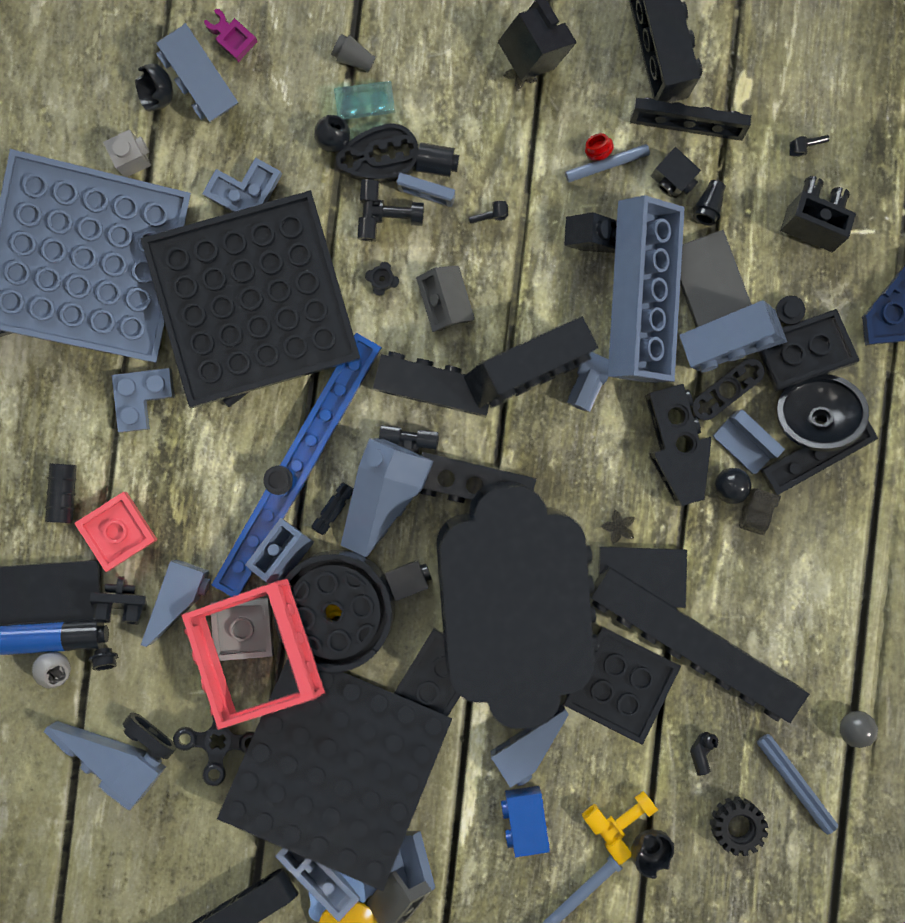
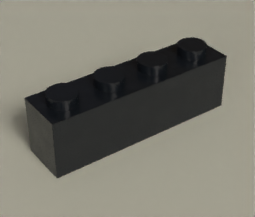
(426, 383)

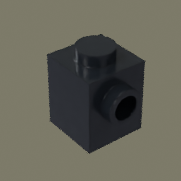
(676, 174)

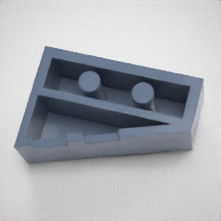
(733, 336)

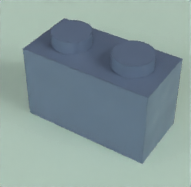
(279, 552)

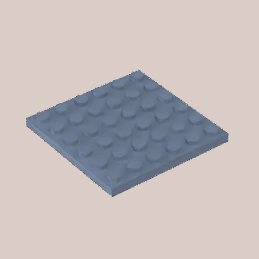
(77, 255)

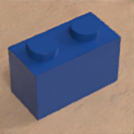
(527, 821)

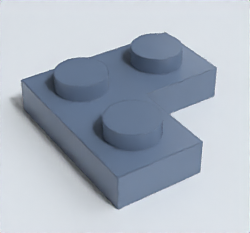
(252, 191)
(133, 392)

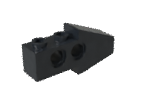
(681, 472)

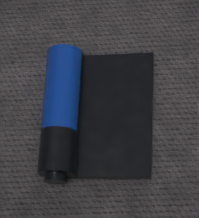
(49, 608)

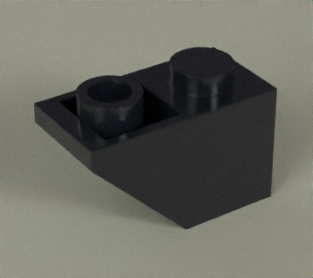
(591, 233)

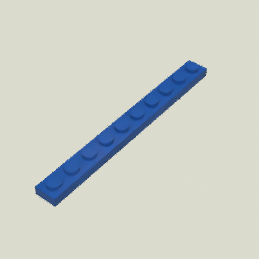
(300, 461)

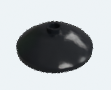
(825, 400)

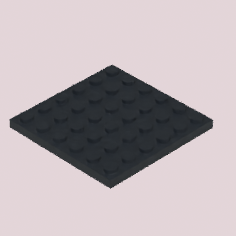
(250, 299)
(337, 774)

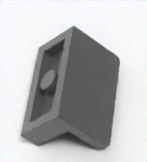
(445, 297)
(396, 902)

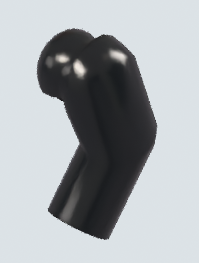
(701, 747)

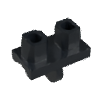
(131, 604)

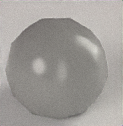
(51, 669)

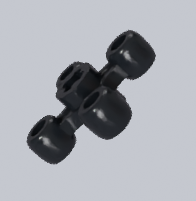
(215, 754)

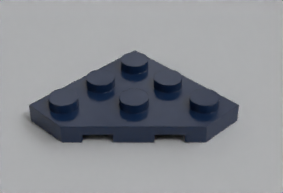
(886, 317)

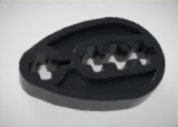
(379, 138)

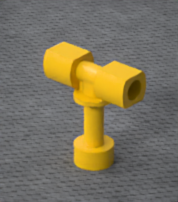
(612, 830)

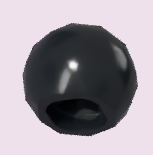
(332, 133)
(733, 485)

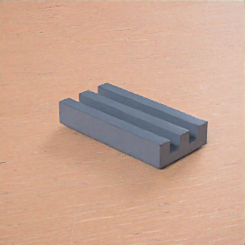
(426, 190)

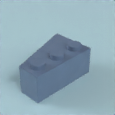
(196, 74)

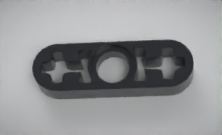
(748, 383)

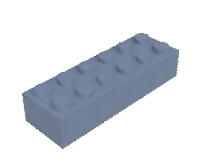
(646, 290)

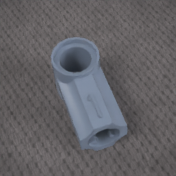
(589, 381)

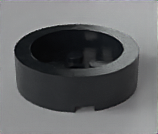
(361, 594)

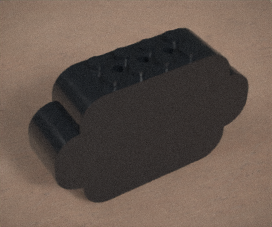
(516, 604)

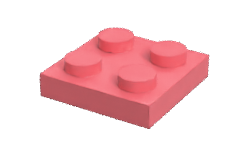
(115, 531)

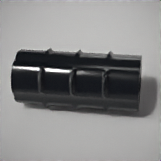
(60, 493)

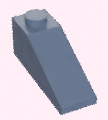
(178, 593)
(524, 751)
(322, 882)

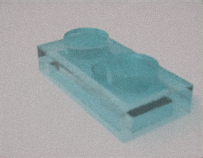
(364, 100)

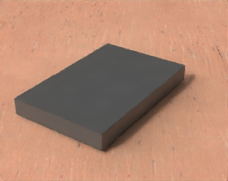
(711, 279)

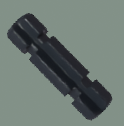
(332, 508)

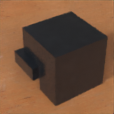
(535, 41)

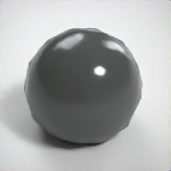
(858, 729)

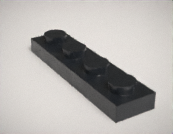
(690, 118)
(805, 463)

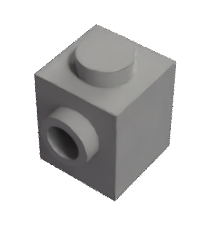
(128, 153)

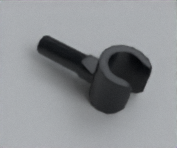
(799, 145)
(499, 213)

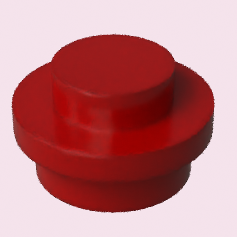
(599, 147)

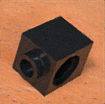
(408, 579)

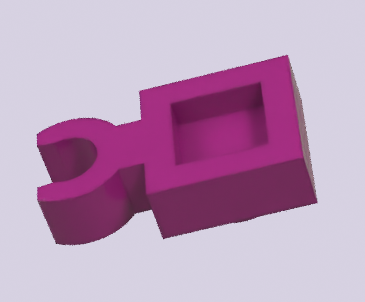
(232, 37)

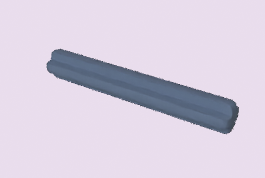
(797, 784)

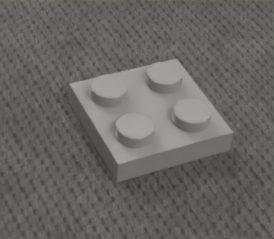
(243, 631)

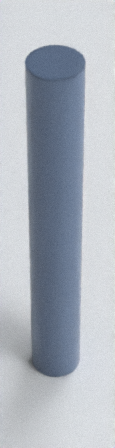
(609, 162)

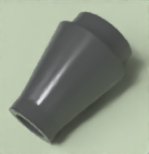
(352, 53)

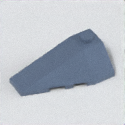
(382, 490)
(122, 768)

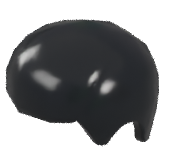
(154, 87)
(652, 852)

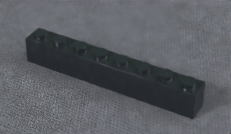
(698, 644)

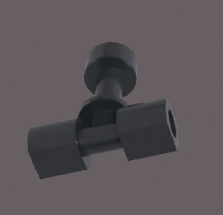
(375, 211)
(410, 440)

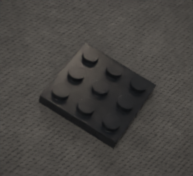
(625, 686)

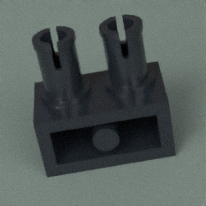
(819, 220)

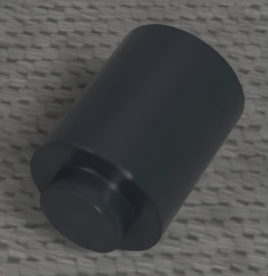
(437, 160)

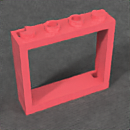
(295, 642)

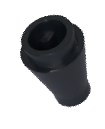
(709, 205)

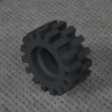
(756, 826)

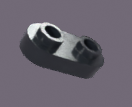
(141, 730)

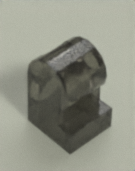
(758, 511)

